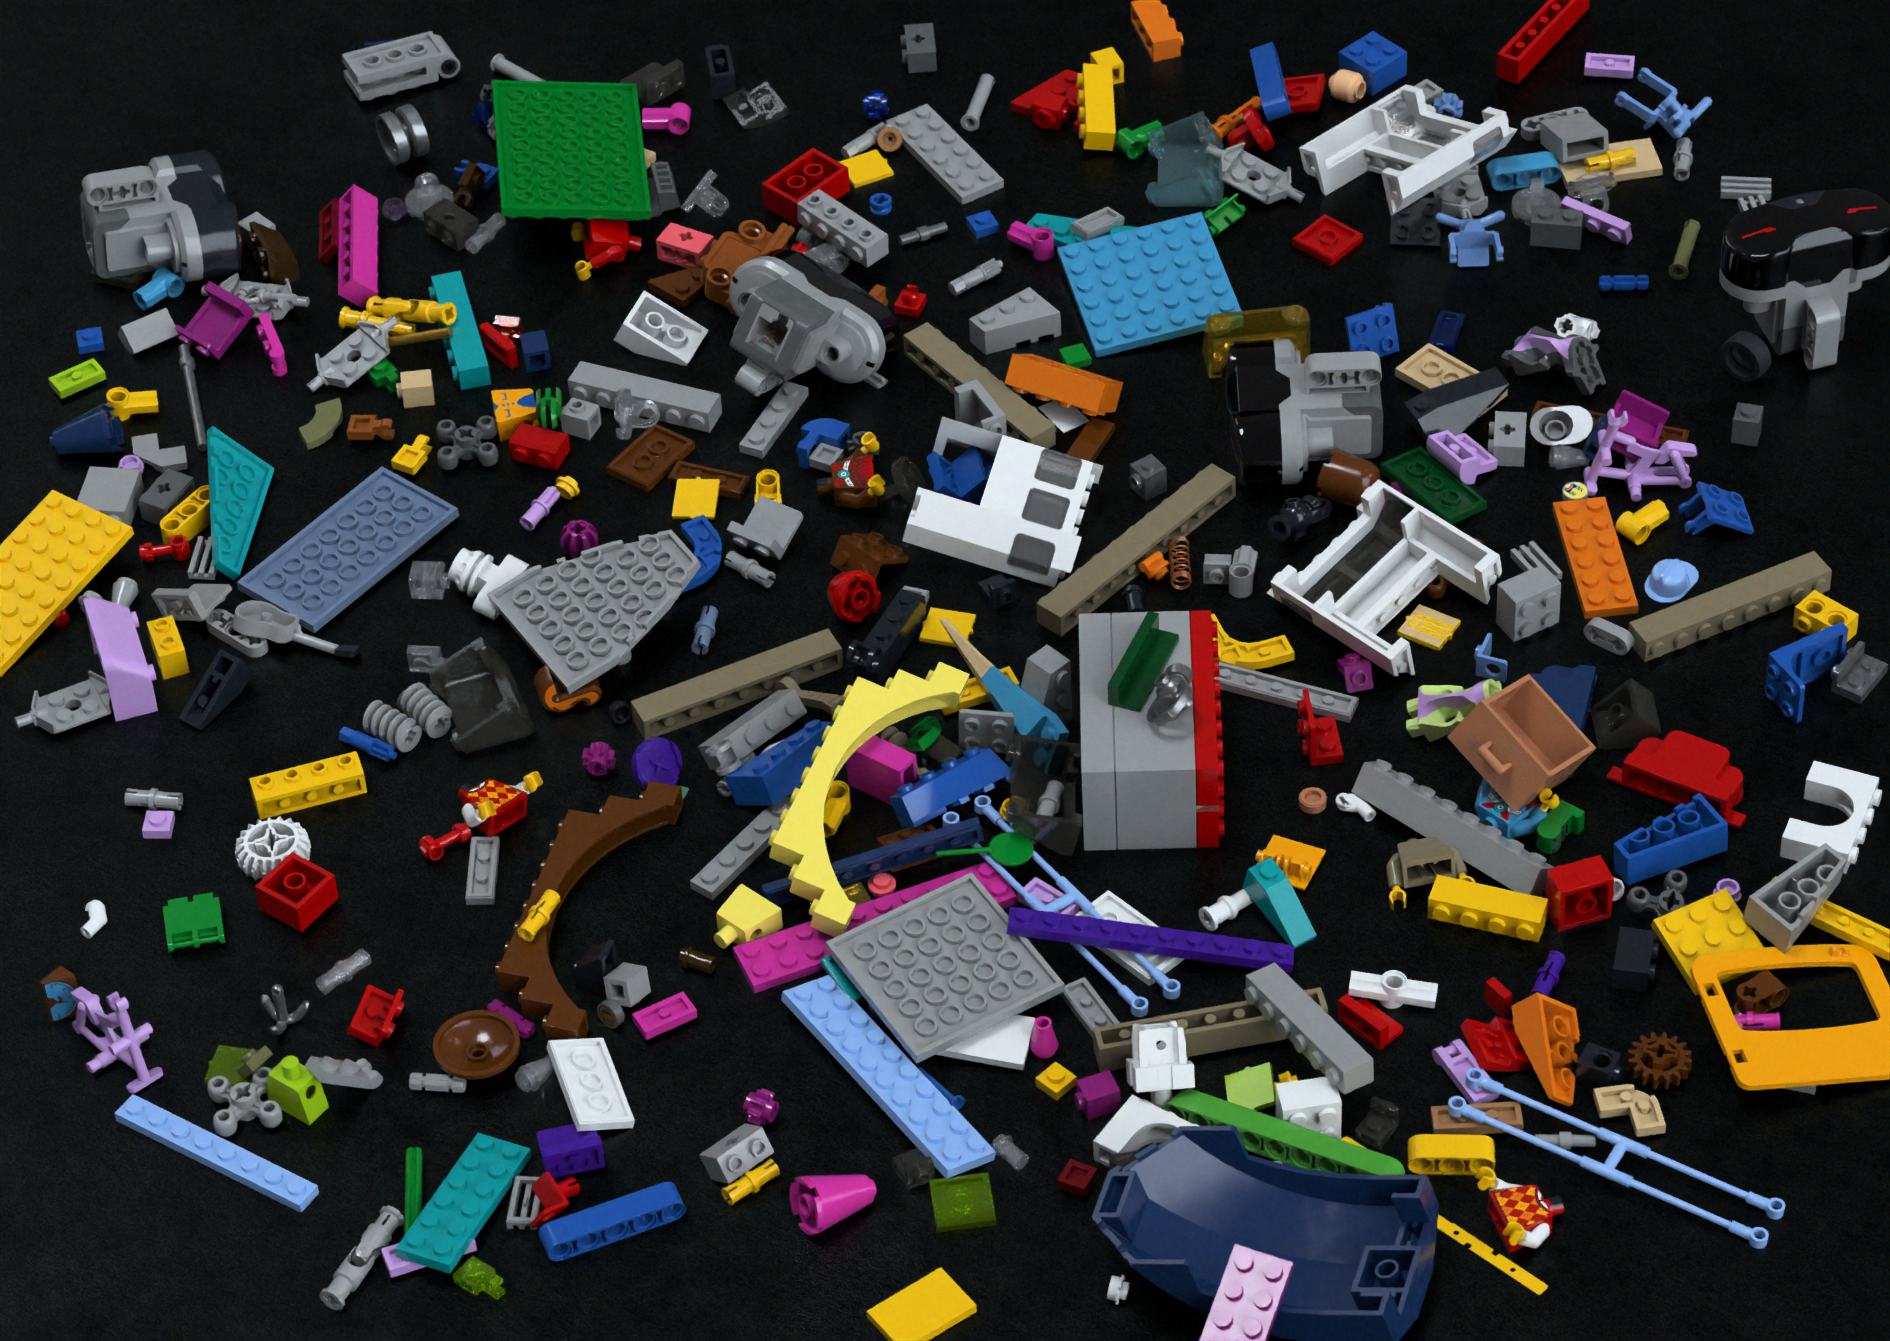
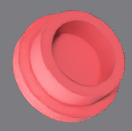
(881, 885)

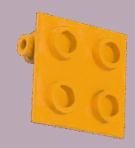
(1293, 858)

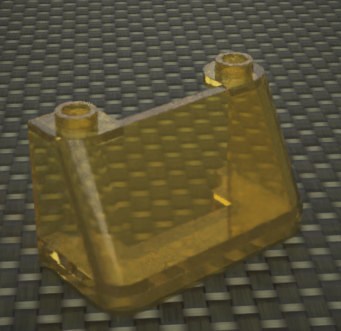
(1259, 324)

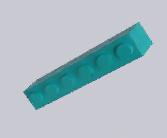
(465, 345)

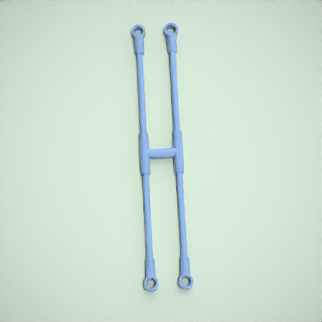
(1138, 1005)
(1608, 1168)

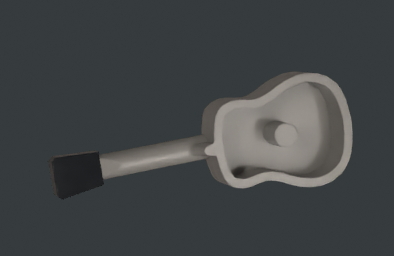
(269, 622)

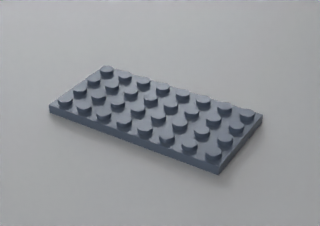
(348, 548)

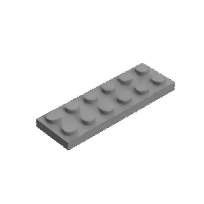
(946, 154)

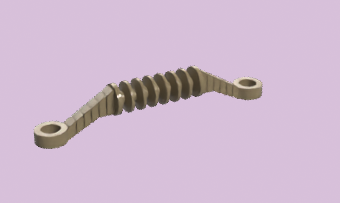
(829, 703)

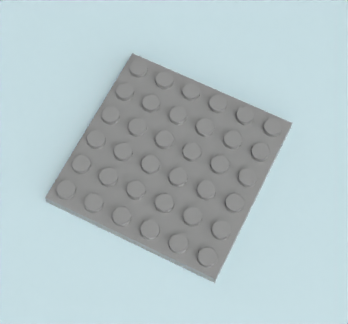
(944, 967)

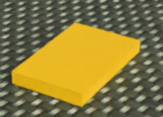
(922, 1309)

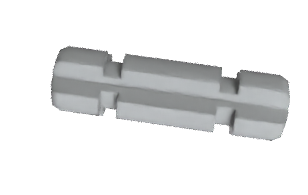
(437, 1082)

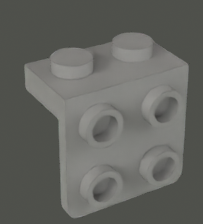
(767, 528)

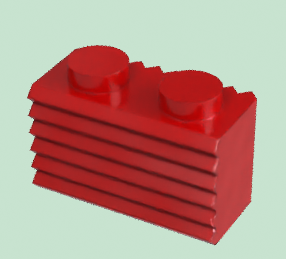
(539, 446)

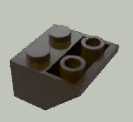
(272, 255)

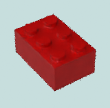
(801, 179)

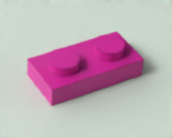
(664, 1015)

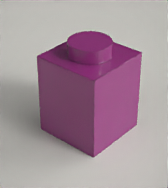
(1098, 1095)

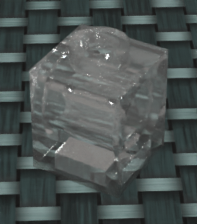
(428, 580)

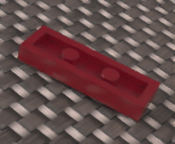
(329, 231)

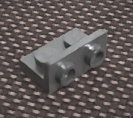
(1857, 674)

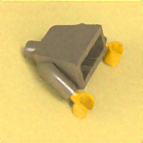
(1420, 863)

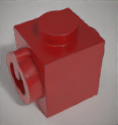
(1050, 110)

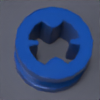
(880, 204)

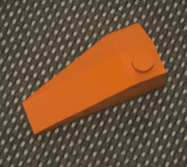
(1548, 1037)

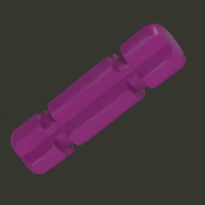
(523, 1025)

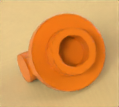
(1154, 566)

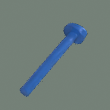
(957, 1101)

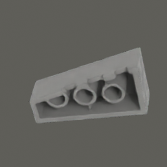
(1794, 897)

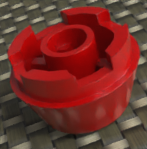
(853, 595)

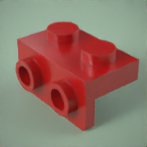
(375, 1014)

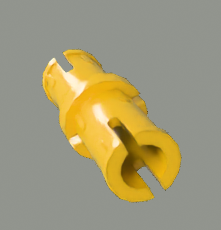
(1609, 160)
(538, 915)
(750, 1182)

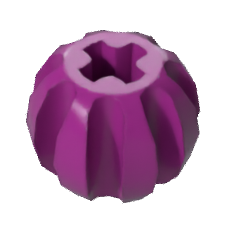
(577, 537)

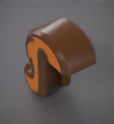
(557, 699)

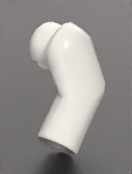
(97, 917)

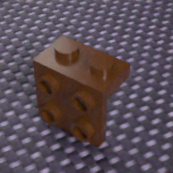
(866, 553)

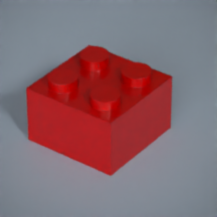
(296, 892)
(1579, 893)

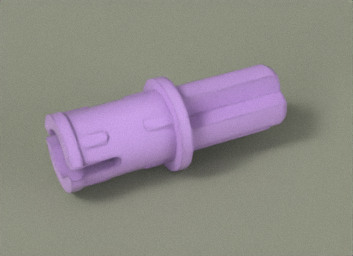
(539, 508)

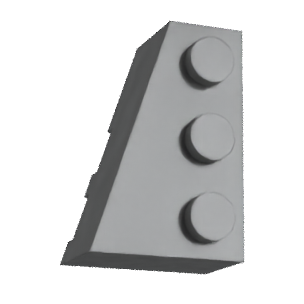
(1013, 321)
(1049, 681)

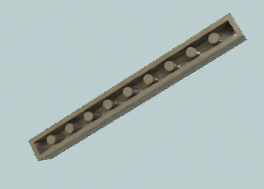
(1120, 560)

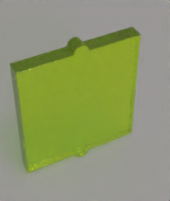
(226, 1063)

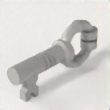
(263, 295)

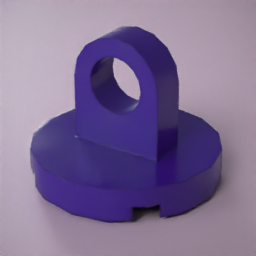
(656, 761)

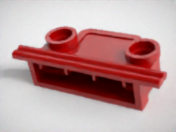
(1681, 769)

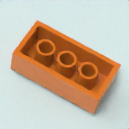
(1064, 384)

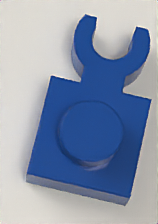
(490, 177)

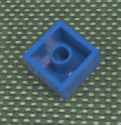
(1376, 60)

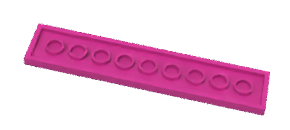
(799, 949)

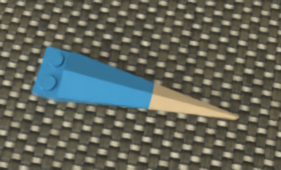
(1030, 716)

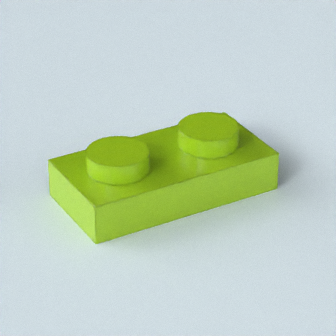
(77, 378)

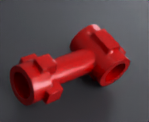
(179, 548)
(434, 848)

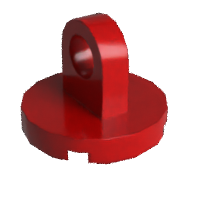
(1252, 131)

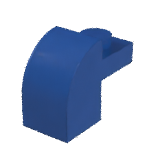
(821, 431)

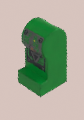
(1558, 826)

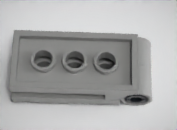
(399, 65)

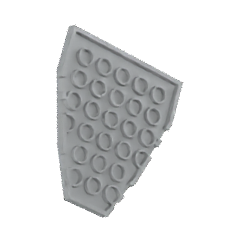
(596, 606)

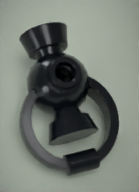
(1298, 515)

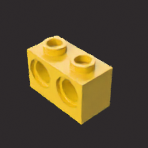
(1819, 612)
(168, 647)

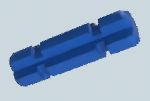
(1623, 282)

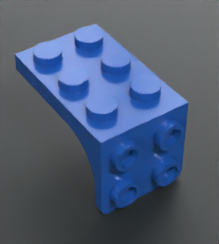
(1801, 663)

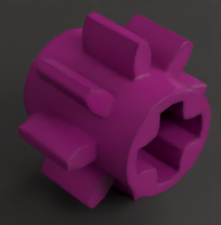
(598, 758)
(760, 1107)

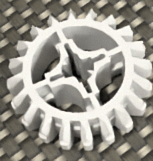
(268, 844)

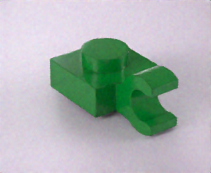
(384, 374)

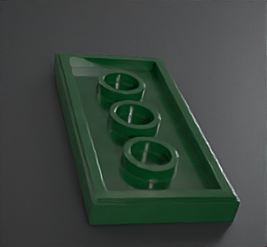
(1433, 486)

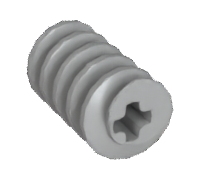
(426, 709)
(391, 726)

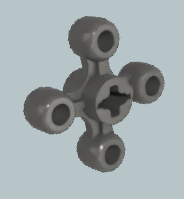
(467, 442)
(1640, 898)

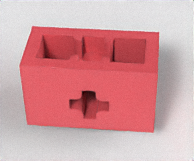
(682, 245)

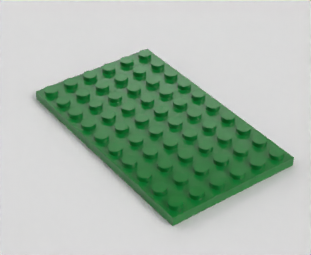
(570, 150)

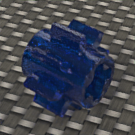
(876, 104)
(482, 112)

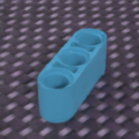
(1517, 170)

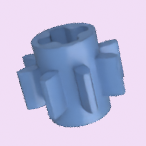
(1449, 105)

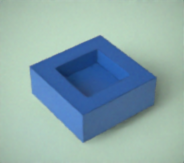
(982, 224)
(90, 340)

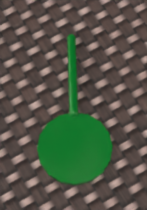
(1005, 849)

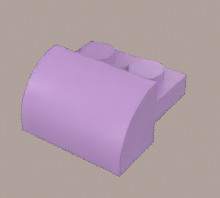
(1460, 455)

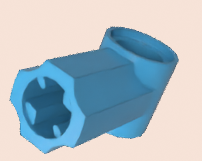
(163, 284)

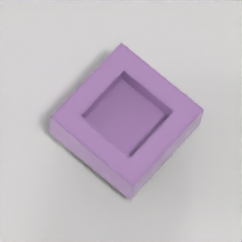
(158, 824)

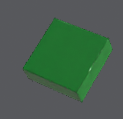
(1075, 356)

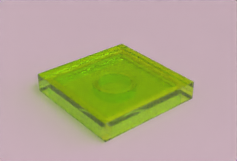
(962, 1202)

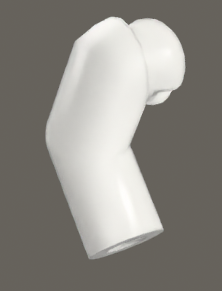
(1355, 804)

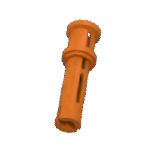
(1227, 123)

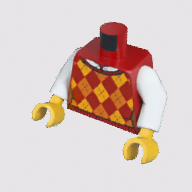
(496, 805)
(1518, 1210)

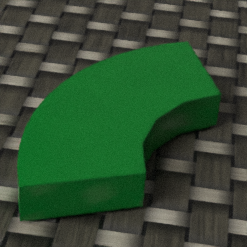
(923, 734)

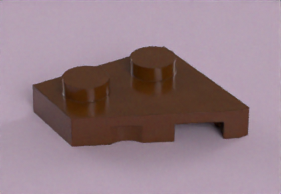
(679, 287)

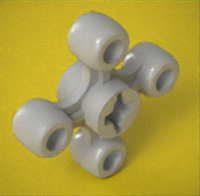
(244, 1102)

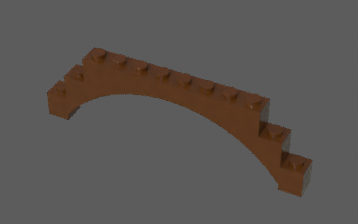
(579, 844)

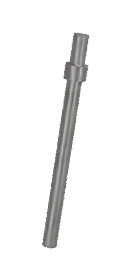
(187, 366)

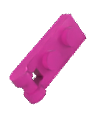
(271, 344)

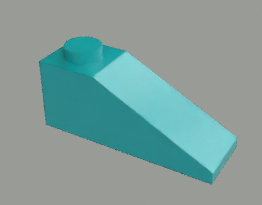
(1278, 902)

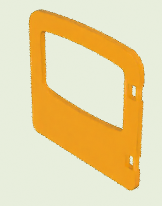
(1805, 1055)

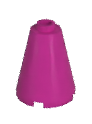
(829, 1199)

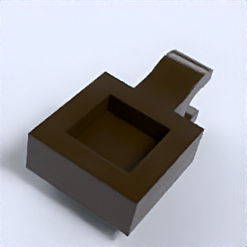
(470, 182)

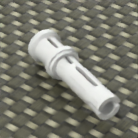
(1224, 909)

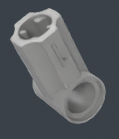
(1242, 572)

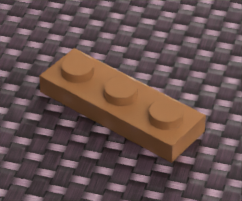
(1504, 1112)

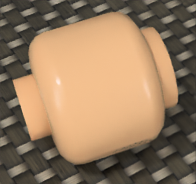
(1347, 86)

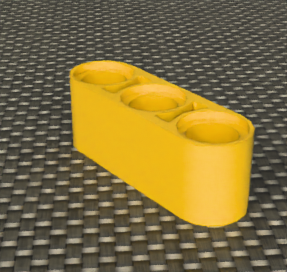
(188, 517)
(1450, 1154)

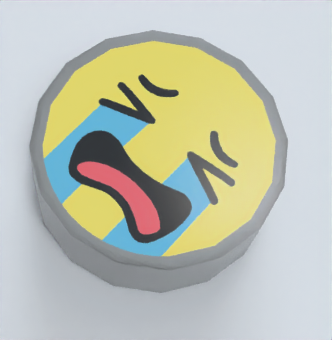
(1575, 491)

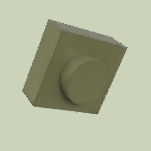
(253, 1060)

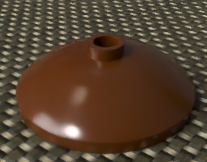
(476, 1044)

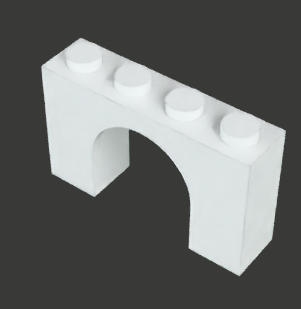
(1843, 789)
(1134, 1127)

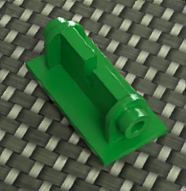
(1226, 209)

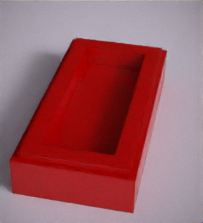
(498, 345)

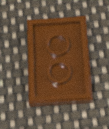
(650, 457)

